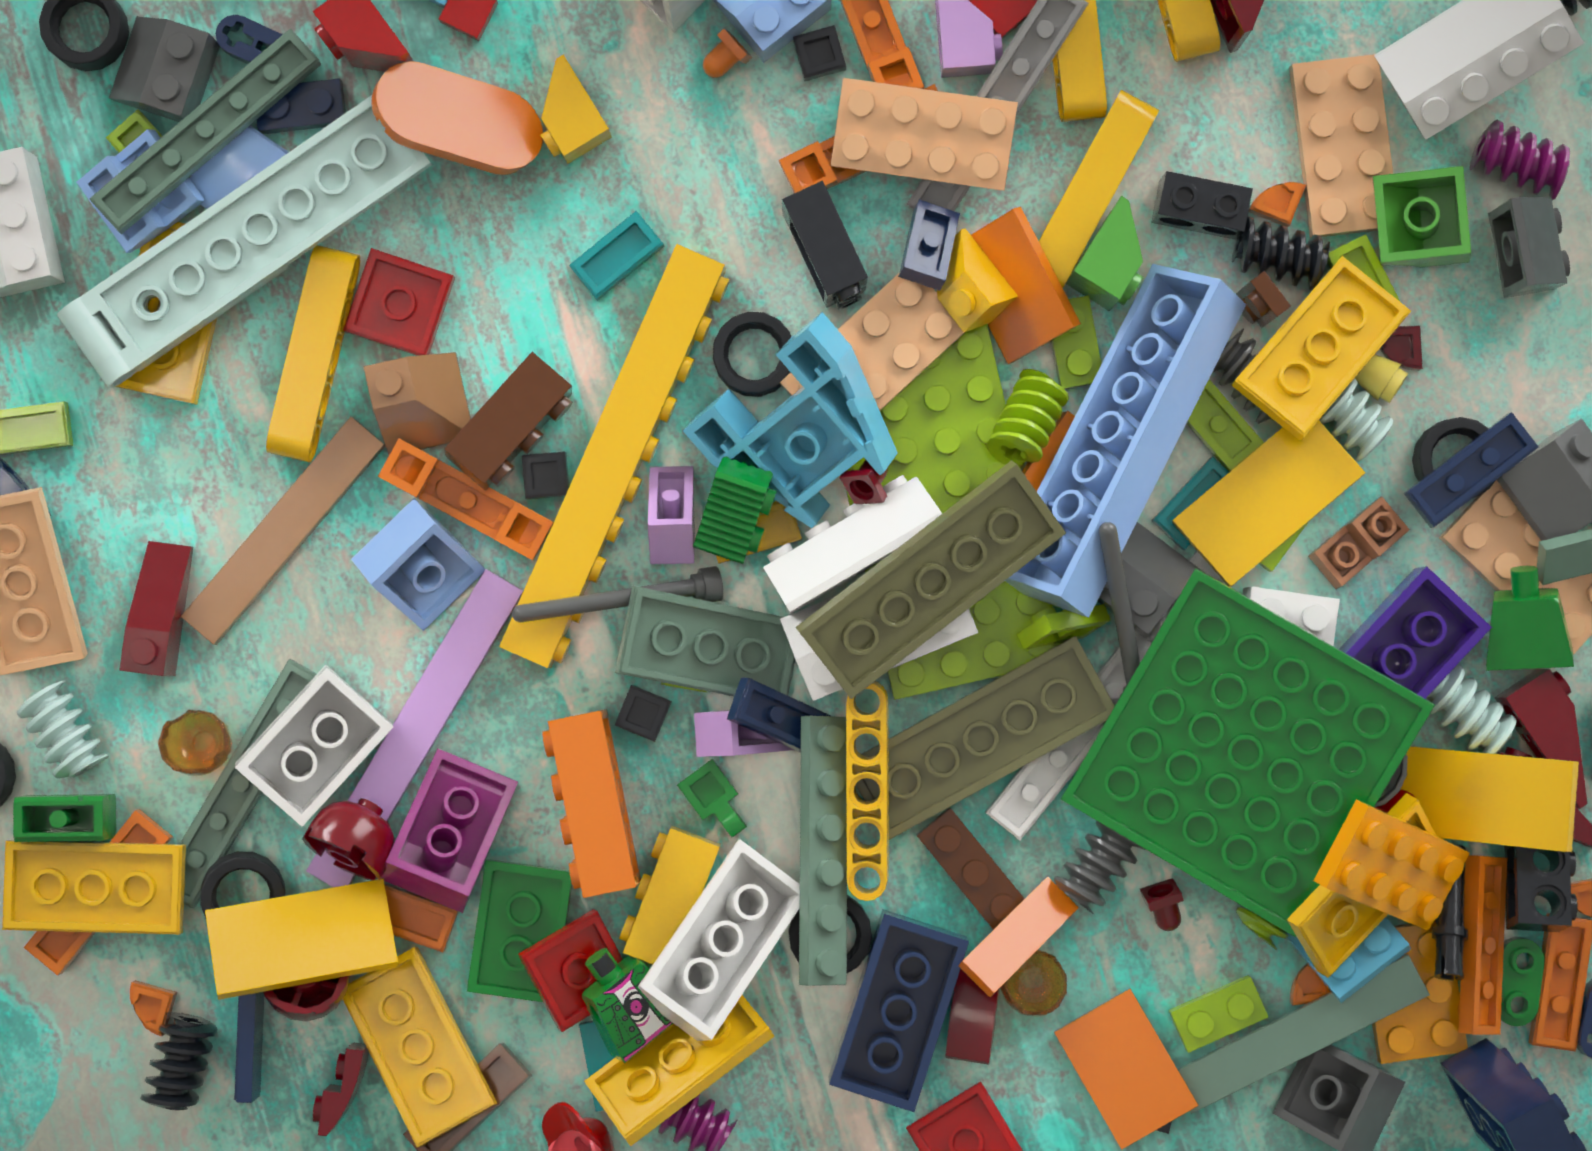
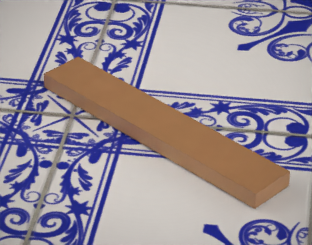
(283, 531)

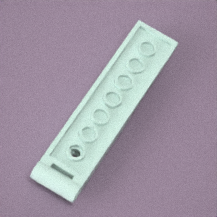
(238, 244)

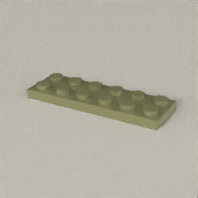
(931, 579)
(990, 734)

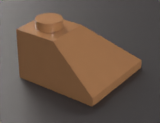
(418, 399)

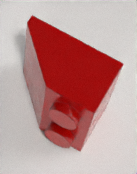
(359, 34)

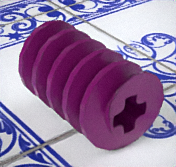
(1522, 157)
(700, 1125)

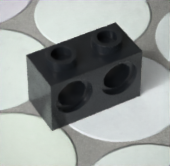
(1201, 205)
(1527, 881)

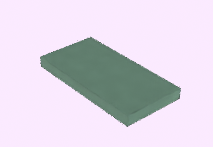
(702, 644)

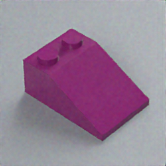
(449, 830)

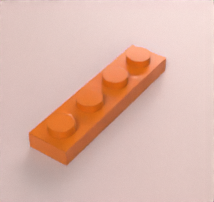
(60, 948)
(1484, 950)

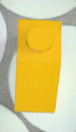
(571, 116)
(973, 285)

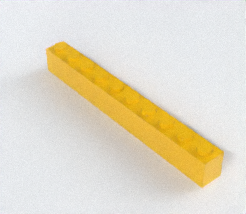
(617, 449)

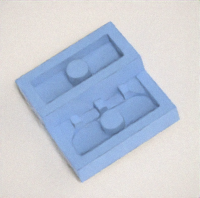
(235, 165)
(159, 218)

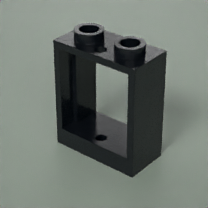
(825, 246)

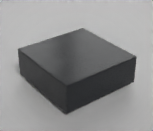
(819, 53)
(545, 475)
(643, 713)

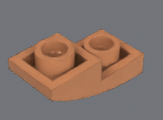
(1358, 542)

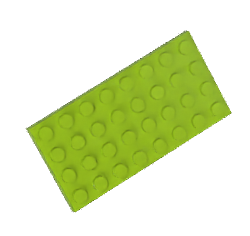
(942, 440)

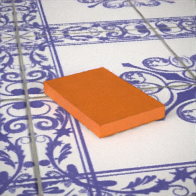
(1042, 307)
(1126, 1068)

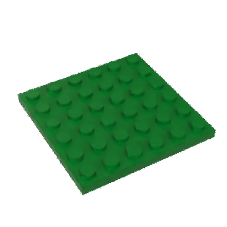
(1244, 748)

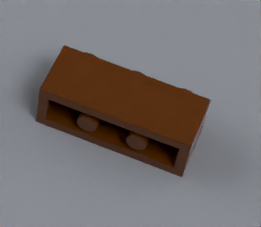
(510, 422)

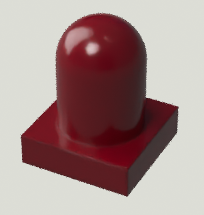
(864, 484)
(1163, 901)

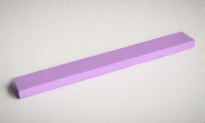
(430, 706)

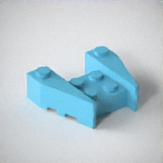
(812, 432)

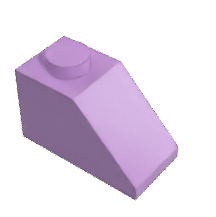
(965, 39)
(671, 515)
(725, 738)

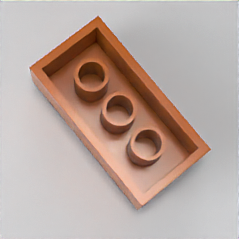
(593, 803)

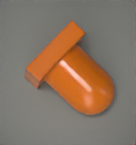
(724, 55)

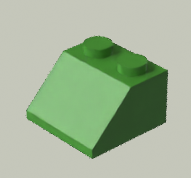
(1422, 217)
(1111, 260)

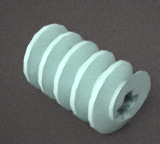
(1357, 421)
(1472, 712)
(60, 732)

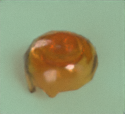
(195, 743)
(1036, 986)

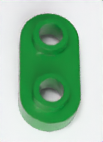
(1521, 982)

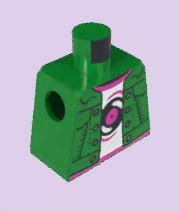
(619, 1007)

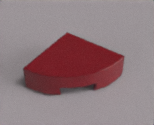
(1405, 347)

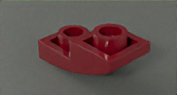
(971, 1022)
(337, 1099)

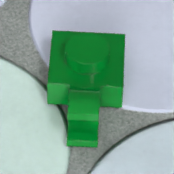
(710, 793)

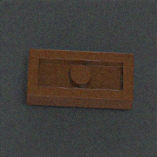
(1262, 300)

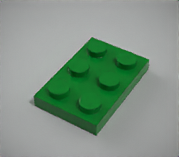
(514, 912)

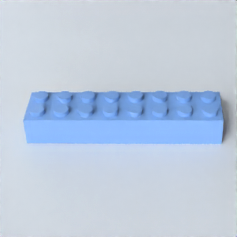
(1128, 428)

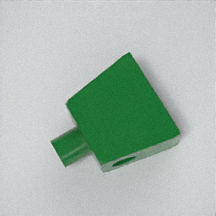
(1528, 626)

